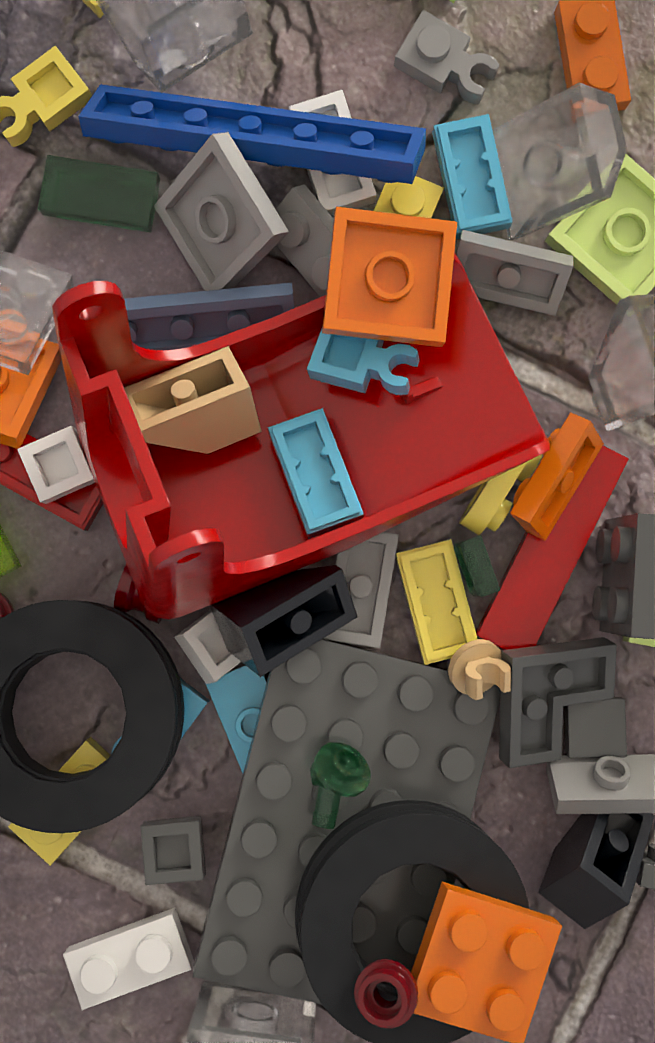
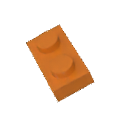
(592, 47)
(546, 494)

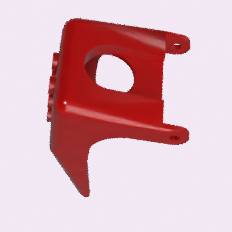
(226, 518)

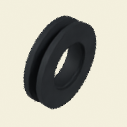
(152, 725)
(346, 868)

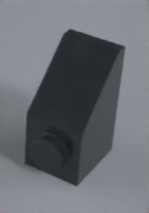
(284, 616)
(597, 865)

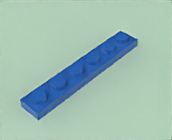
(260, 132)

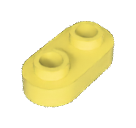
(490, 504)

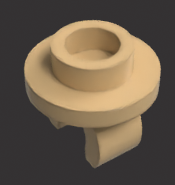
(477, 668)

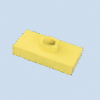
(436, 600)

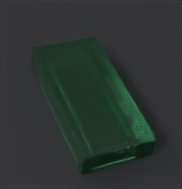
(99, 193)

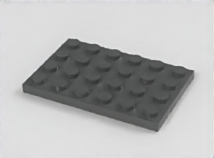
(419, 745)

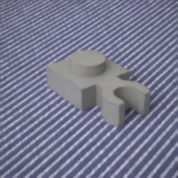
(438, 54)

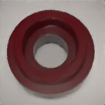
(375, 1008)

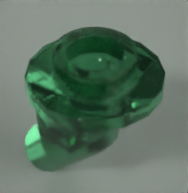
(338, 772)

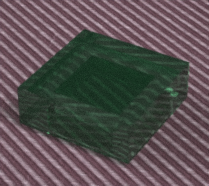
(476, 567)

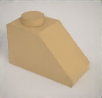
(196, 405)

